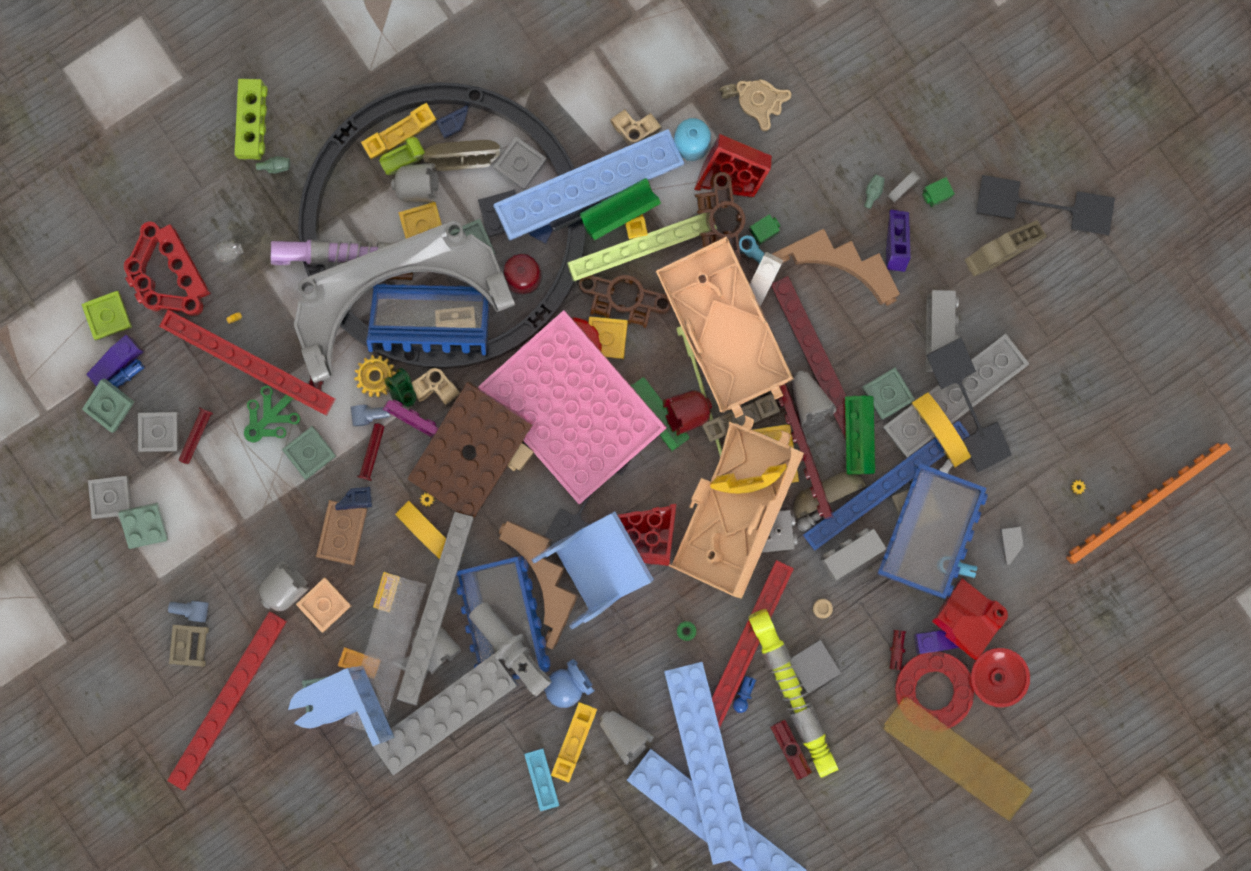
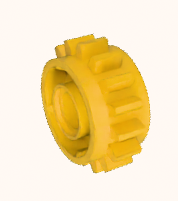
(365, 372)

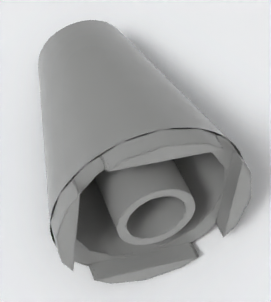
(810, 399)
(625, 735)

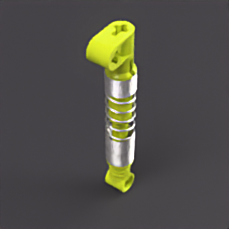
(804, 715)

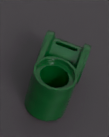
(401, 388)

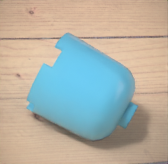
(692, 139)

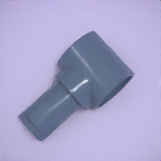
(363, 415)
(192, 610)

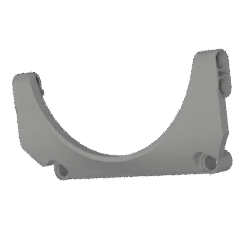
(342, 285)

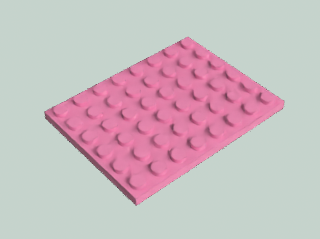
(579, 404)

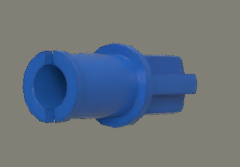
(127, 373)

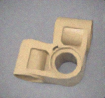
(626, 125)
(444, 388)

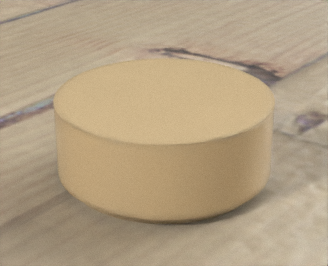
(822, 608)

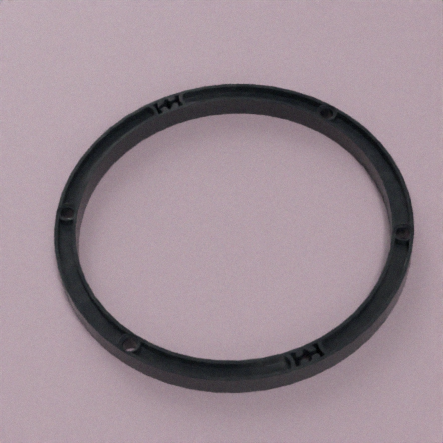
(435, 94)

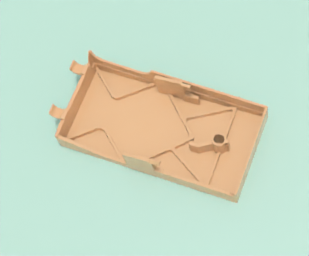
(725, 326)
(732, 527)

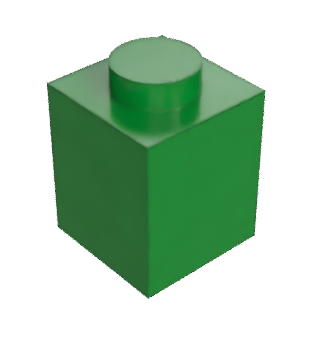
(938, 192)
(765, 229)

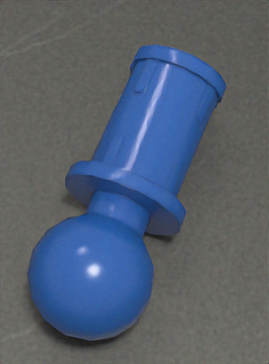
(740, 704)

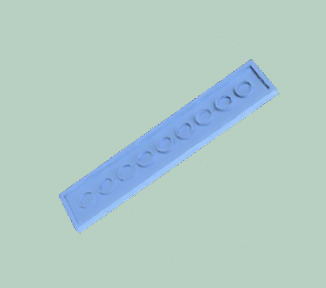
(588, 184)
(707, 763)
(677, 796)

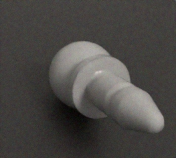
(805, 523)

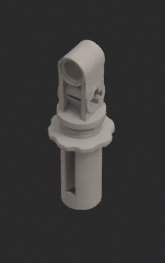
(509, 648)

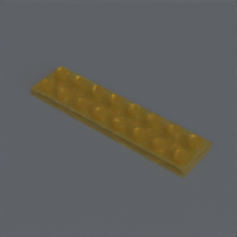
(957, 758)

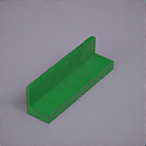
(619, 209)
(651, 398)
(860, 434)

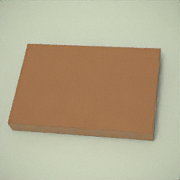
(341, 534)

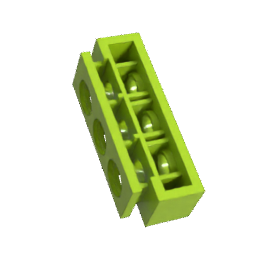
(247, 91)

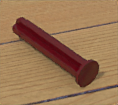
(195, 436)
(371, 452)

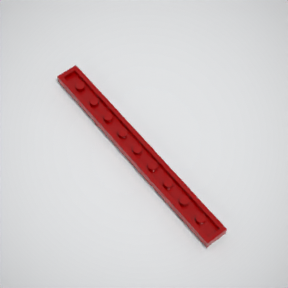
(247, 362)
(748, 641)
(227, 701)

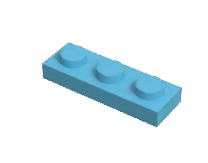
(541, 779)

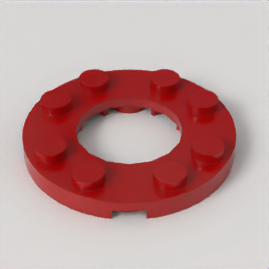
(949, 666)

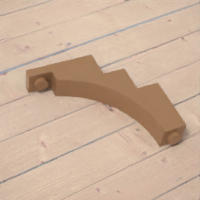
(870, 272)
(557, 600)

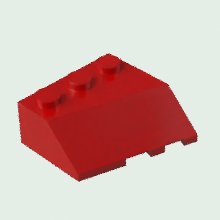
(741, 162)
(651, 533)

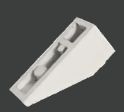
(765, 275)

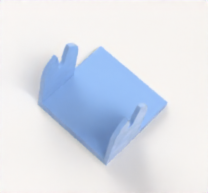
(600, 564)
(342, 696)

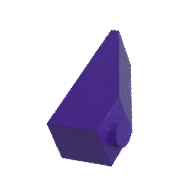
(898, 241)
(117, 357)
(932, 642)

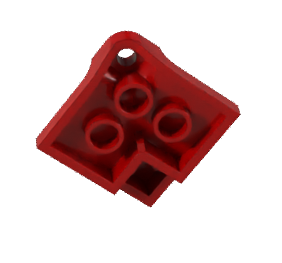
(970, 619)

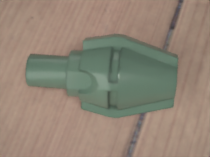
(274, 165)
(874, 190)

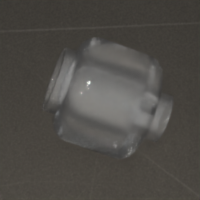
(228, 252)

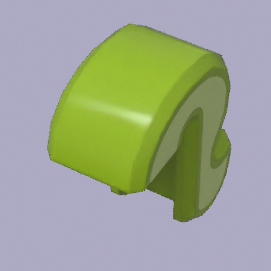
(405, 155)

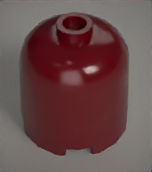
(522, 274)
(687, 411)

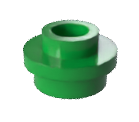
(691, 635)

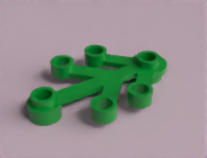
(269, 416)

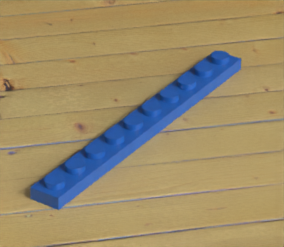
(877, 491)

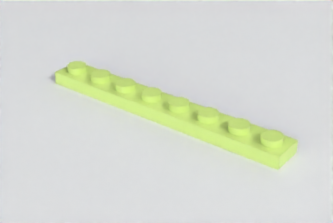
(638, 247)

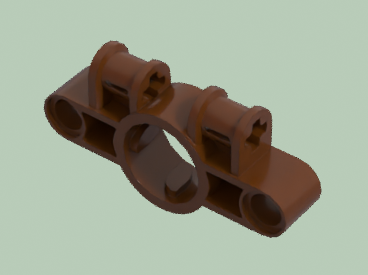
(710, 202)
(639, 312)

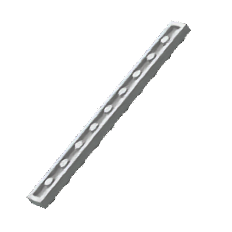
(435, 609)

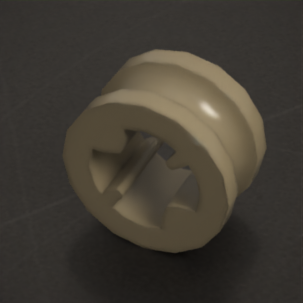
(728, 91)

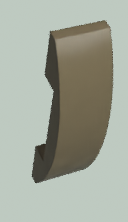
(757, 410)

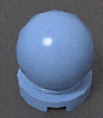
(568, 686)

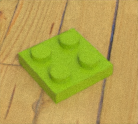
(106, 315)

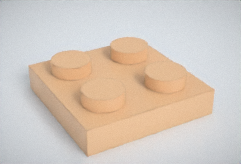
(323, 605)

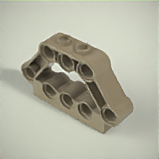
(1005, 248)

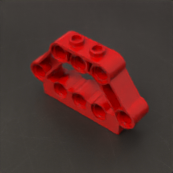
(142, 253)

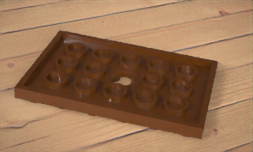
(478, 422)

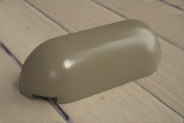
(462, 154)
(834, 487)

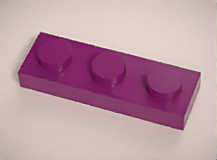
(410, 417)

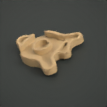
(760, 100)

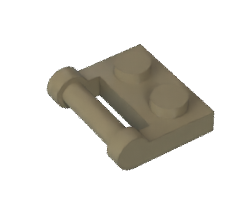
(182, 645)

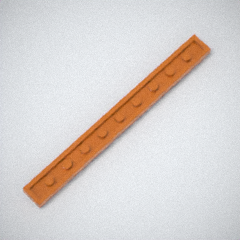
(1141, 507)

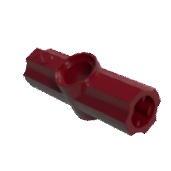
(797, 760)

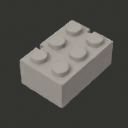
(852, 553)

